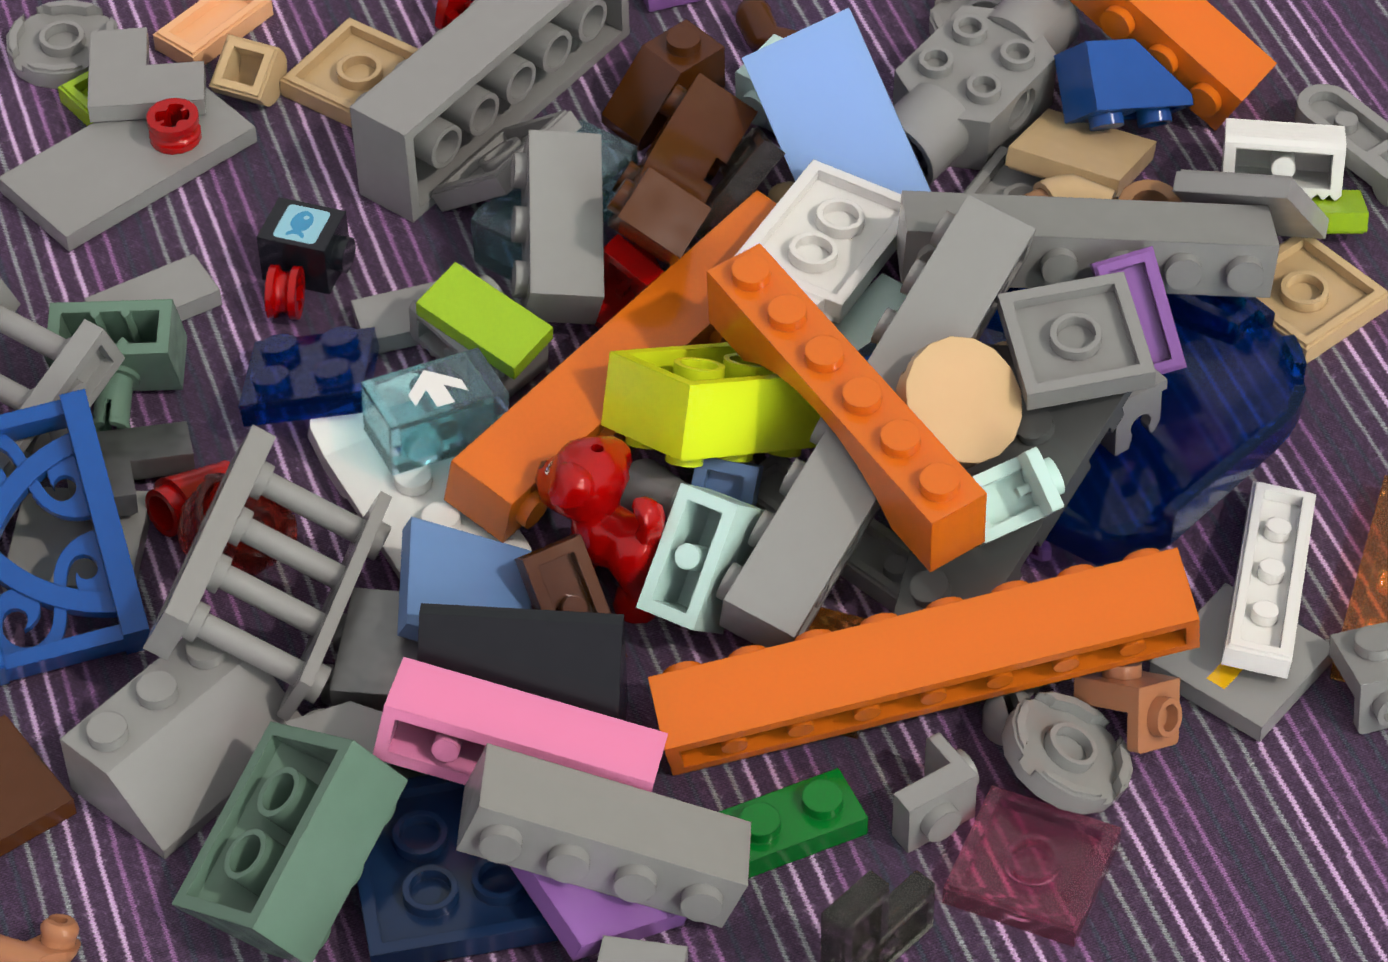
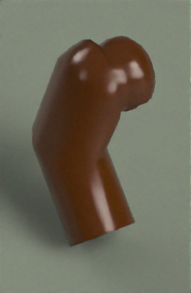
(758, 23)

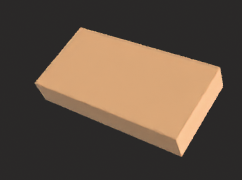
(203, 28)

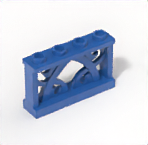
(113, 588)

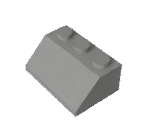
(172, 743)

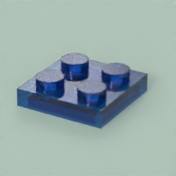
(308, 375)

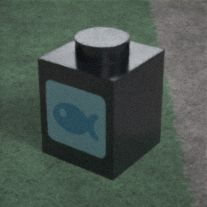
(307, 237)

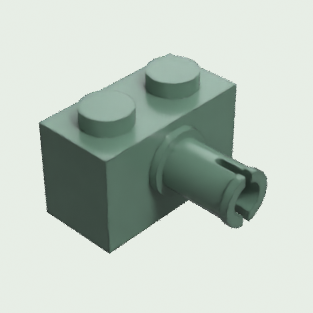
(147, 336)

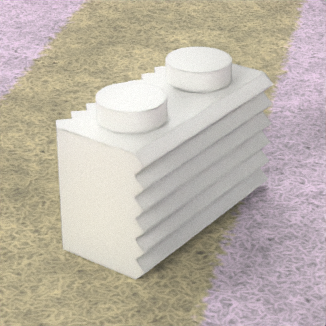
(1304, 151)

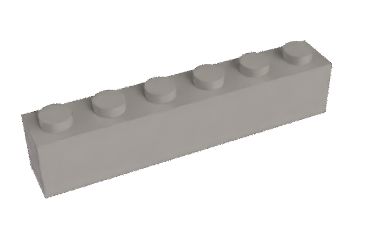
(1196, 245)

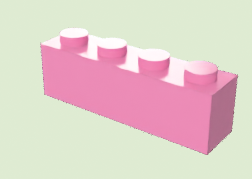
(444, 719)

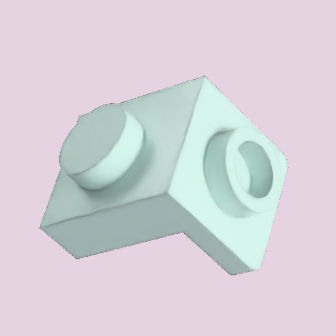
(1020, 493)

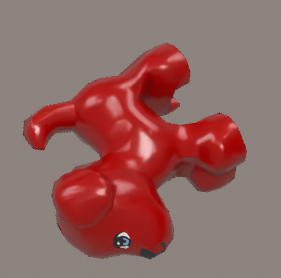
(587, 487)

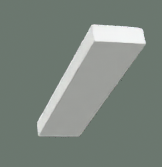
(1269, 580)

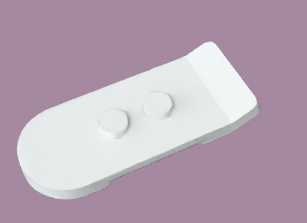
(361, 475)

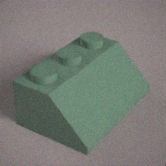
(291, 841)

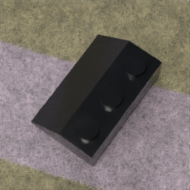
(536, 651)

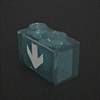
(432, 409)

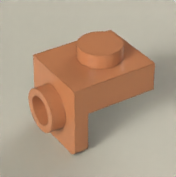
(1147, 697)

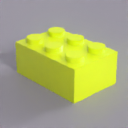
(703, 405)

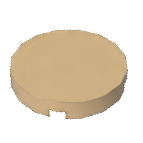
(964, 397)

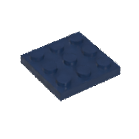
(434, 901)

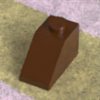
(657, 68)

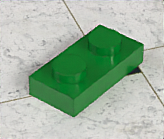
(801, 820)

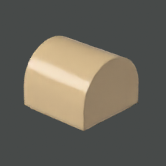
(249, 71)

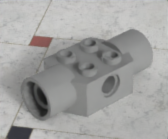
(981, 80)

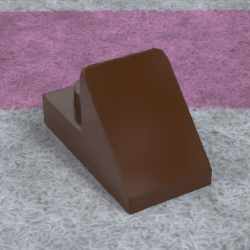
(562, 578)

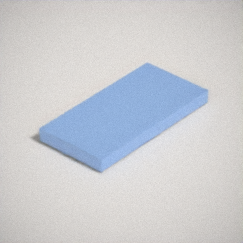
(833, 105)

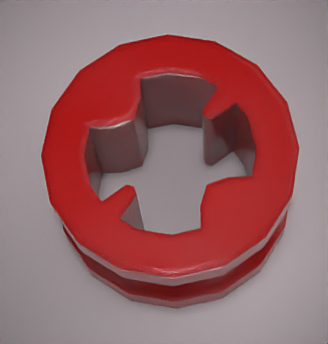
(168, 114)
(284, 292)

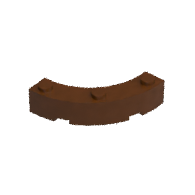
(666, 194)

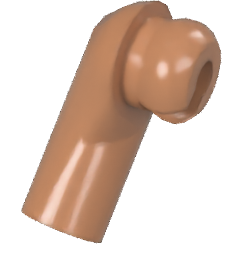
(55, 944)

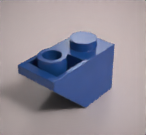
(1115, 83)

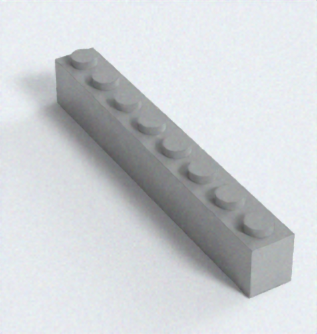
(827, 497)

